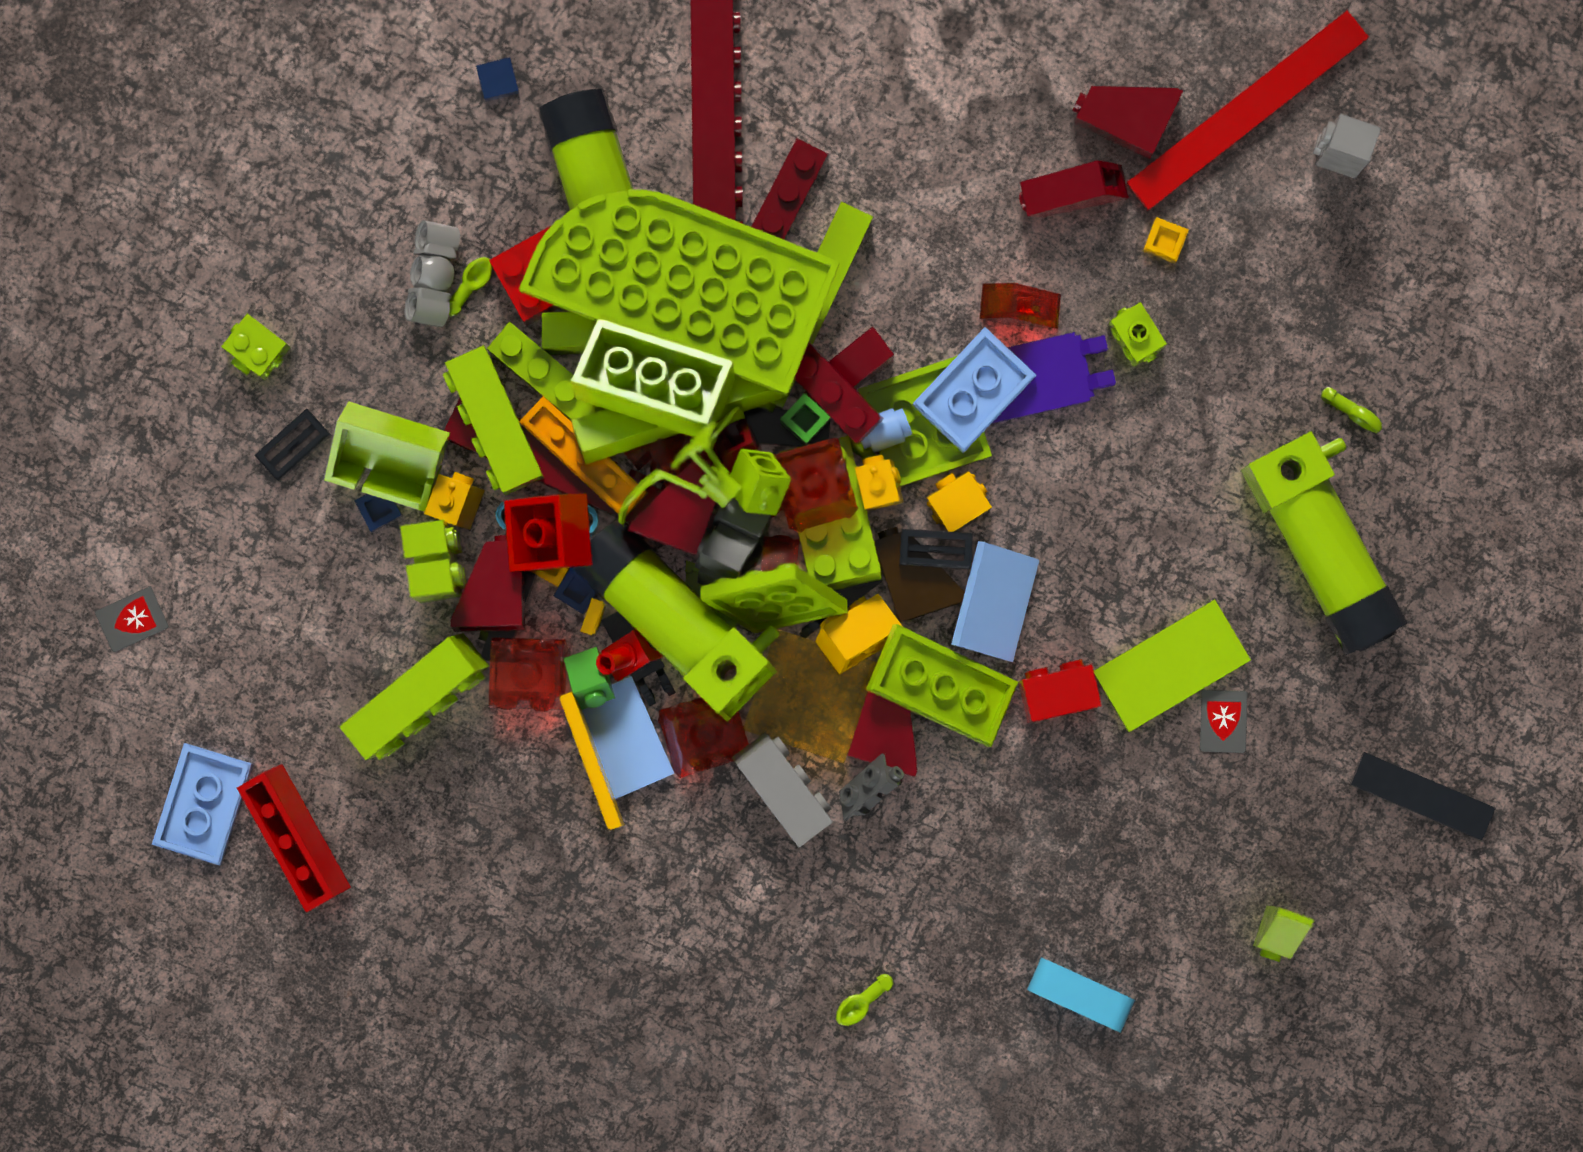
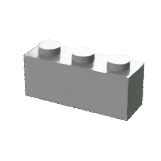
(1346, 145)
(783, 788)

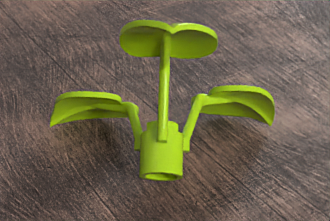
(715, 481)

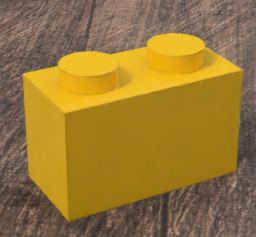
(856, 634)

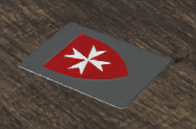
(131, 619)
(1223, 721)

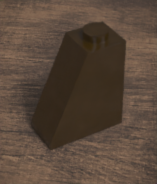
(914, 589)

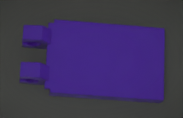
(1061, 375)

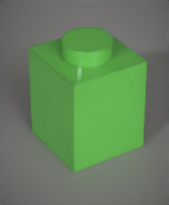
(805, 419)
(587, 682)

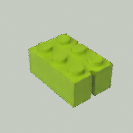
(399, 451)
(436, 566)

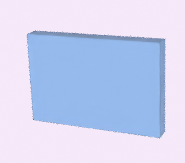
(974, 390)
(995, 601)
(627, 741)
(202, 804)

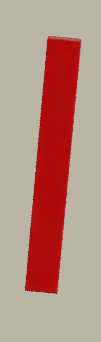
(1247, 110)

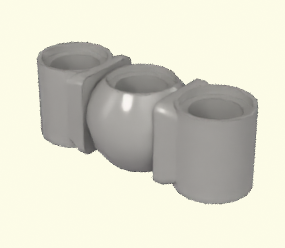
(432, 273)

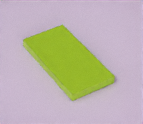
(1171, 665)
(942, 685)

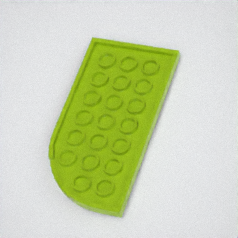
(685, 280)

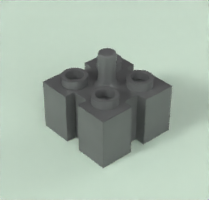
(733, 545)

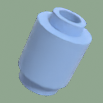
(889, 432)

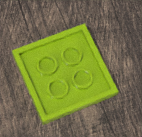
(927, 449)
(773, 598)

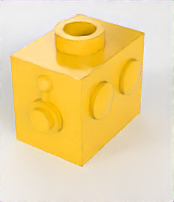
(879, 483)
(454, 500)
(957, 501)

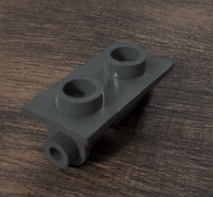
(867, 787)

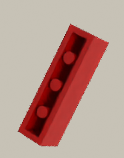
(293, 837)

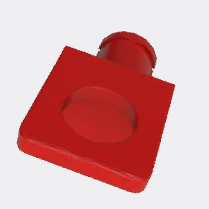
(626, 656)

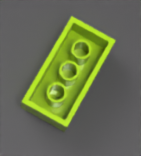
(652, 379)
(844, 549)
(414, 696)

